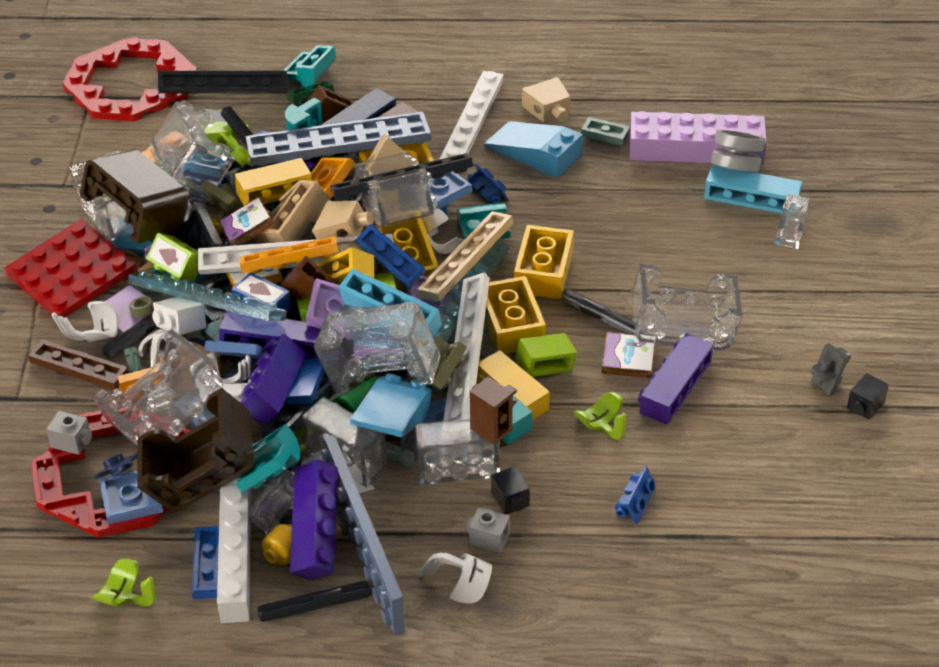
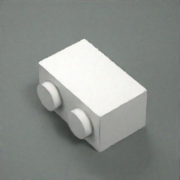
(179, 315)

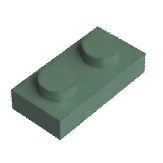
(605, 131)

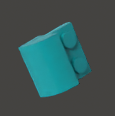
(311, 65)
(303, 116)
(470, 217)
(271, 457)

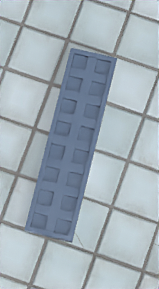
(336, 138)
(368, 545)

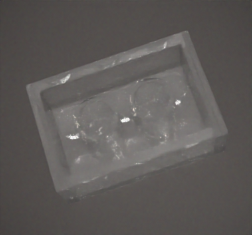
(361, 447)
(453, 453)

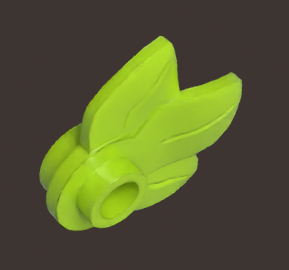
(238, 153)

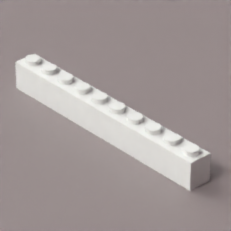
(234, 545)

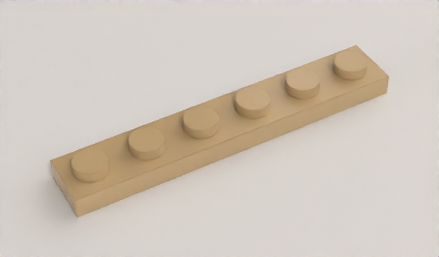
(465, 256)

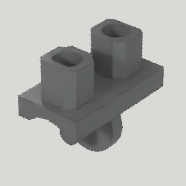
(829, 369)

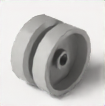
(736, 150)

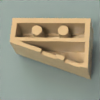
(297, 208)

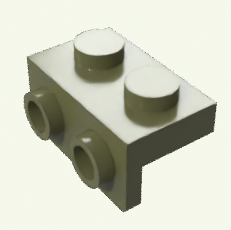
(223, 197)
(450, 357)

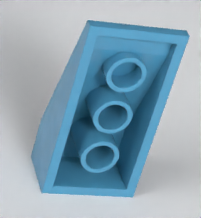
(538, 145)
(393, 406)

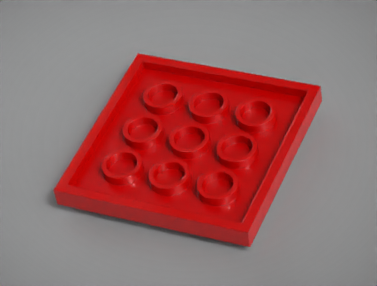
(70, 269)

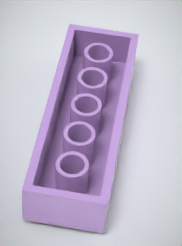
(685, 135)

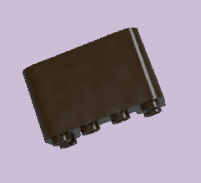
(144, 190)
(201, 460)

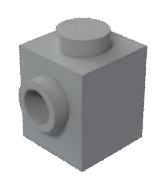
(69, 432)
(488, 530)

